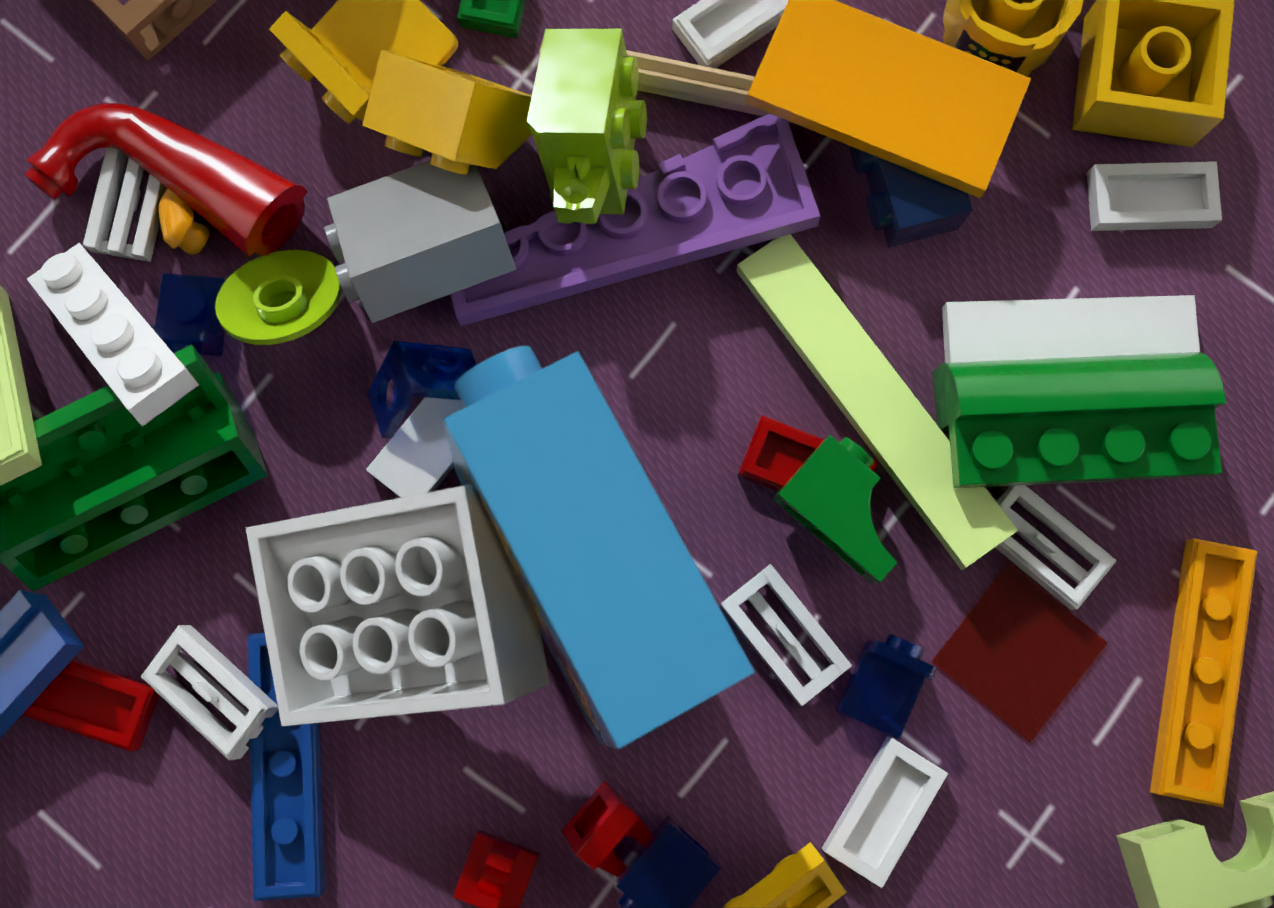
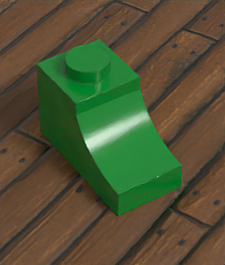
(833, 503)

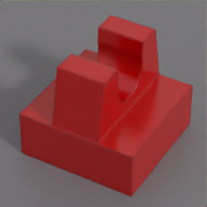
(601, 826)
(495, 873)

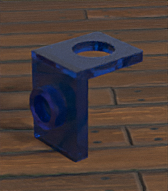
(416, 372)

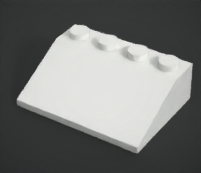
(394, 610)

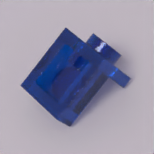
(188, 313)
(886, 684)

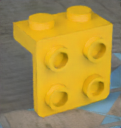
(348, 42)

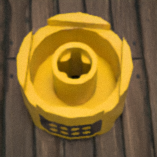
(1009, 32)

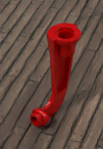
(229, 190)

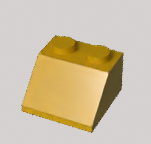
(445, 113)

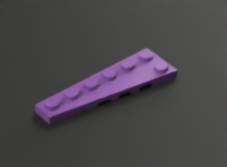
(687, 210)

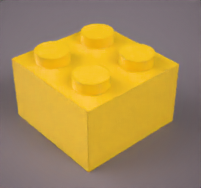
(1154, 69)

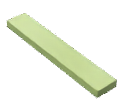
(873, 399)

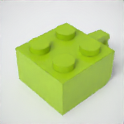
(587, 121)

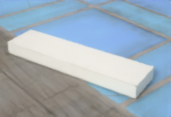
(1069, 328)

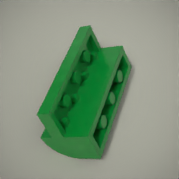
(1080, 419)
(118, 480)

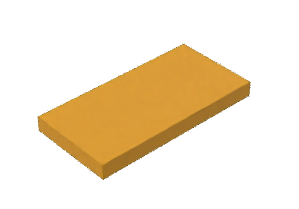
(889, 92)

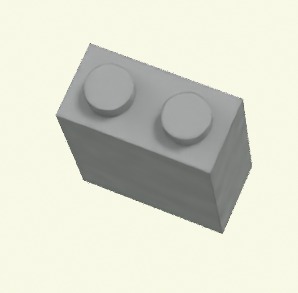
(415, 238)

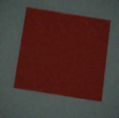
(1019, 652)

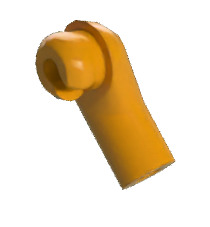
(179, 225)

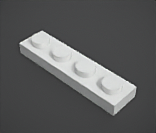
(112, 334)

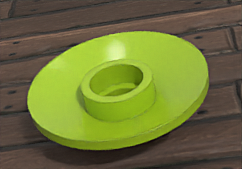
(278, 297)

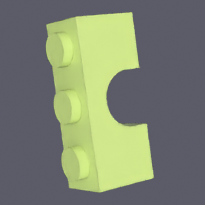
(1177, 869)

